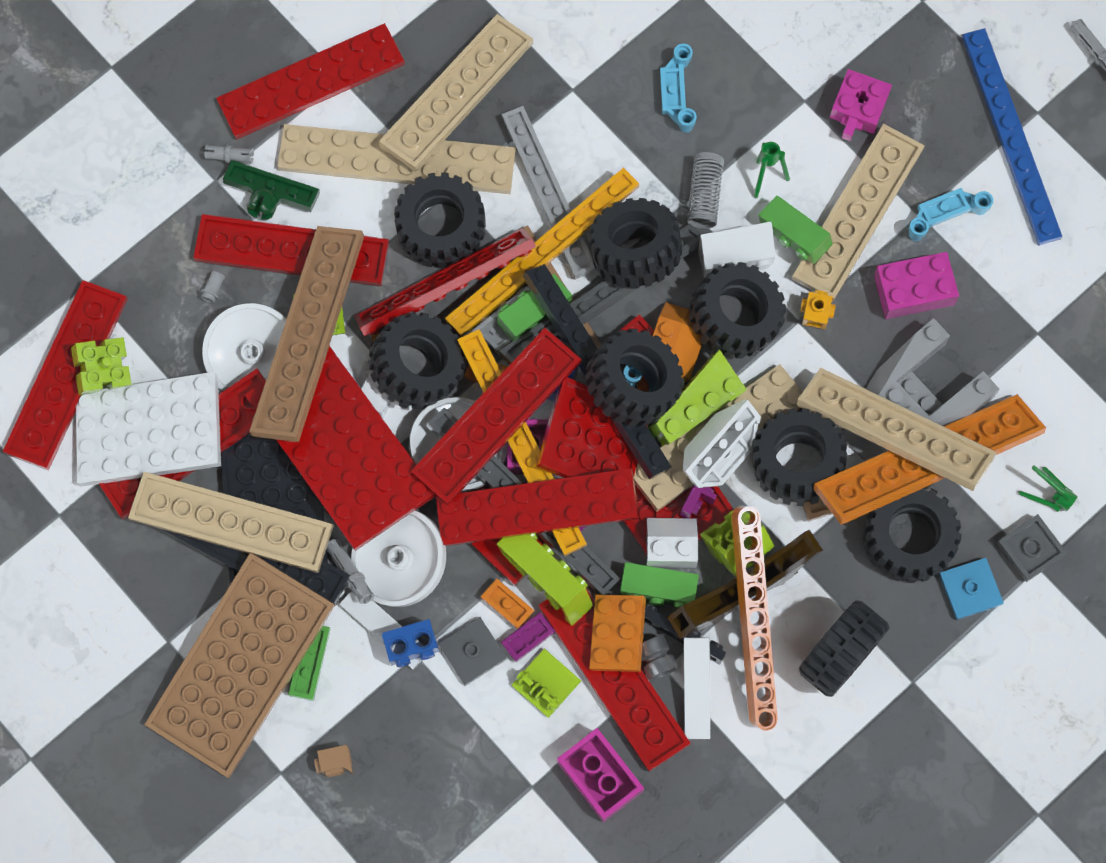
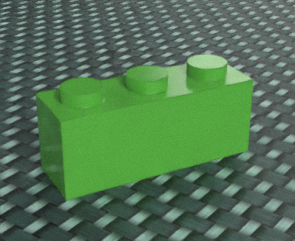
(796, 230)
(525, 313)
(659, 585)

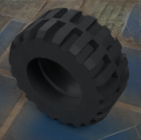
(432, 192)
(637, 265)
(756, 291)
(432, 338)
(650, 358)
(790, 429)
(907, 565)
(843, 648)

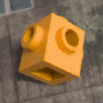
(817, 317)

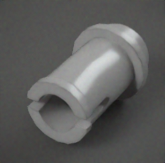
(212, 287)

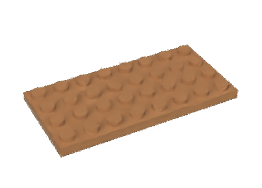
(240, 665)

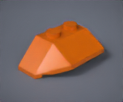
(677, 331)

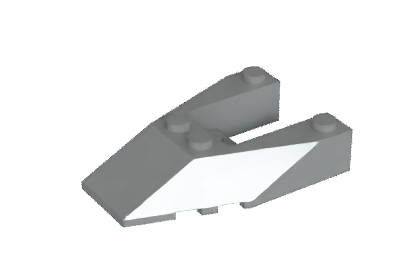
(901, 386)

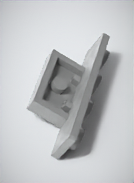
(491, 331)

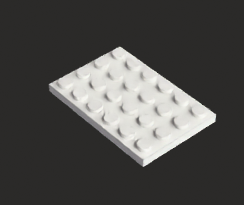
(148, 429)

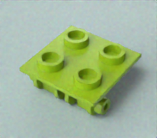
(546, 683)

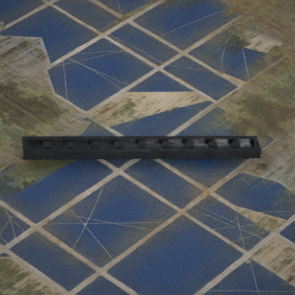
(579, 341)

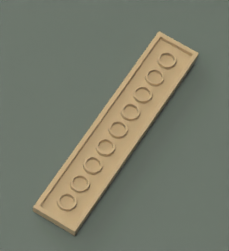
(360, 157)

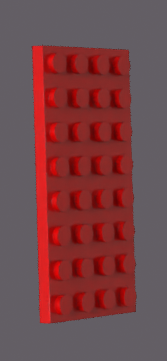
(352, 458)

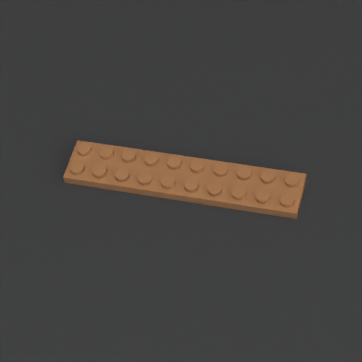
(307, 334)

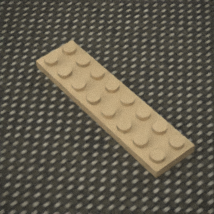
(456, 92)
(861, 209)
(768, 395)
(897, 429)
(231, 522)

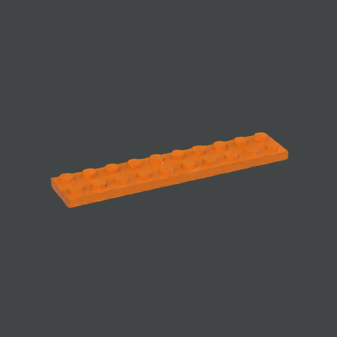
(893, 476)

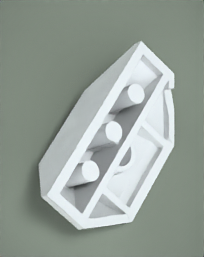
(721, 445)

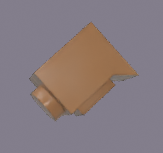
(334, 761)

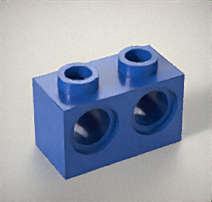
(408, 635)

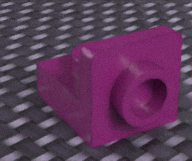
(693, 503)

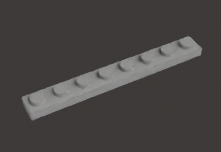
(546, 185)

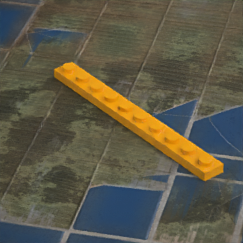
(546, 250)
(522, 441)

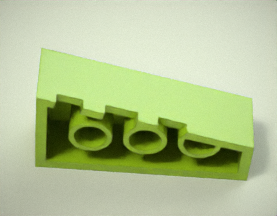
(703, 395)
(548, 574)

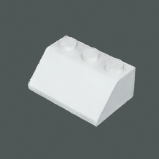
(744, 244)

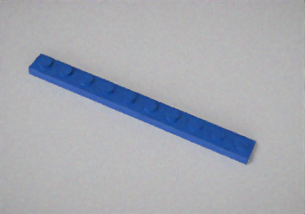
(1012, 137)

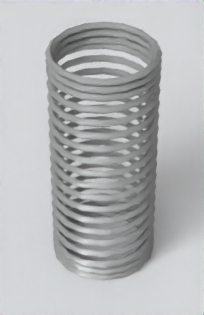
(706, 215)

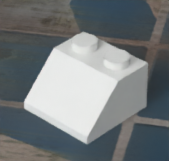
(672, 543)

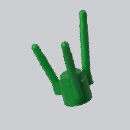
(769, 156)
(1063, 497)

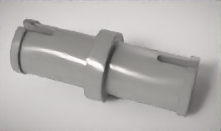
(229, 153)

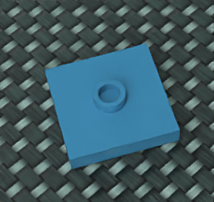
(971, 589)

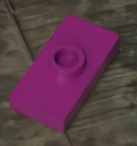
(528, 637)

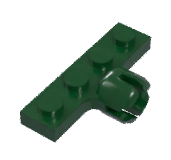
(269, 190)

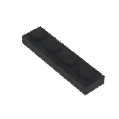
(662, 623)

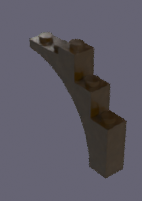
(723, 600)

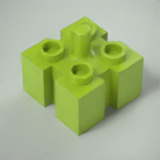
(101, 365)
(720, 541)

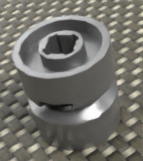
(657, 660)

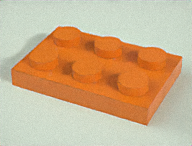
(617, 633)

